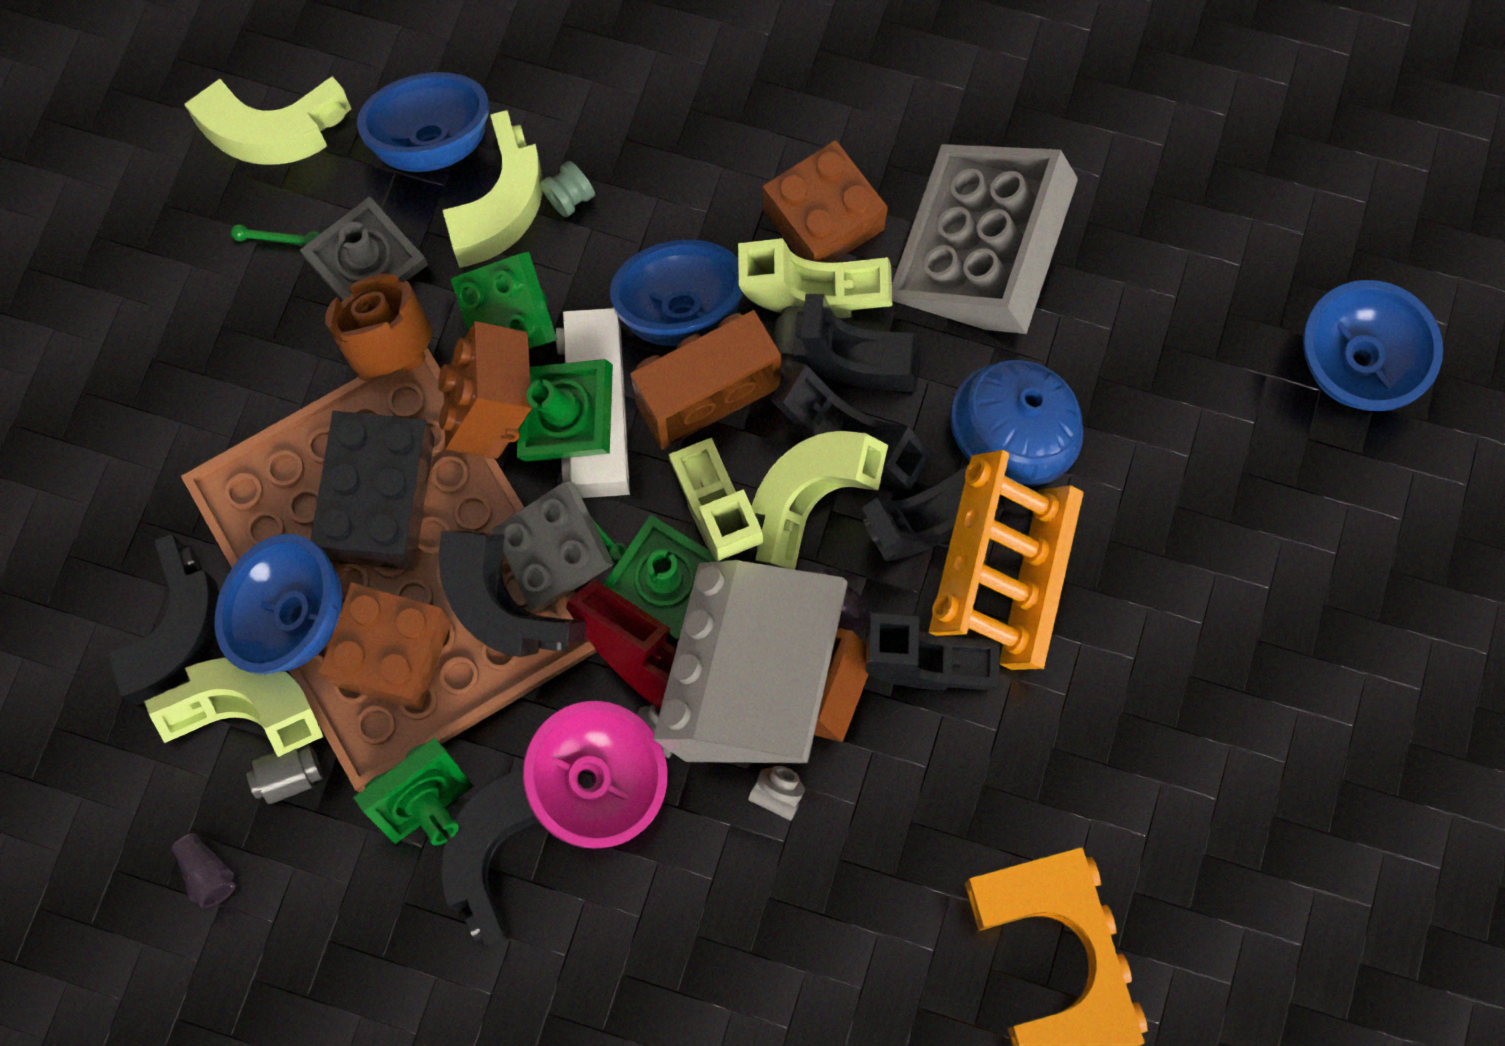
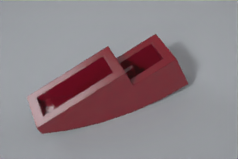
(626, 639)

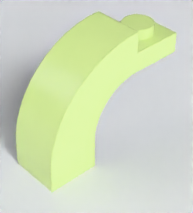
(268, 135)
(506, 212)
(780, 279)
(803, 478)
(718, 510)
(224, 691)

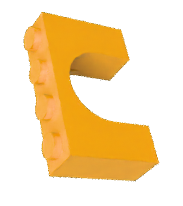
(1066, 891)

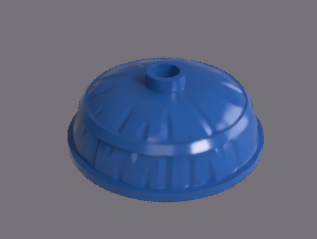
(424, 121)
(676, 290)
(1383, 327)
(994, 416)
(278, 605)

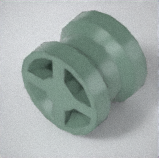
(567, 188)

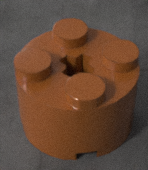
(380, 326)

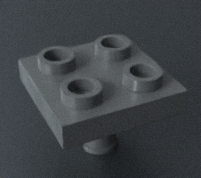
(362, 246)
(553, 546)

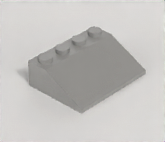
(985, 235)
(750, 664)

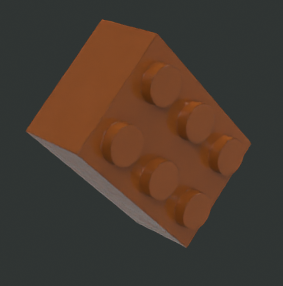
(706, 378)

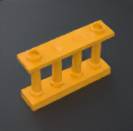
(1041, 572)

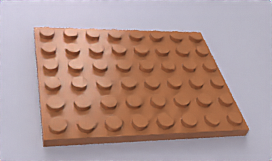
(273, 489)

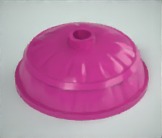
(624, 767)

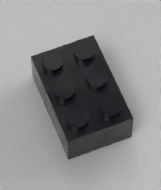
(373, 489)

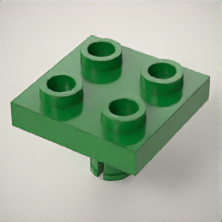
(507, 297)
(567, 411)
(659, 573)
(416, 794)

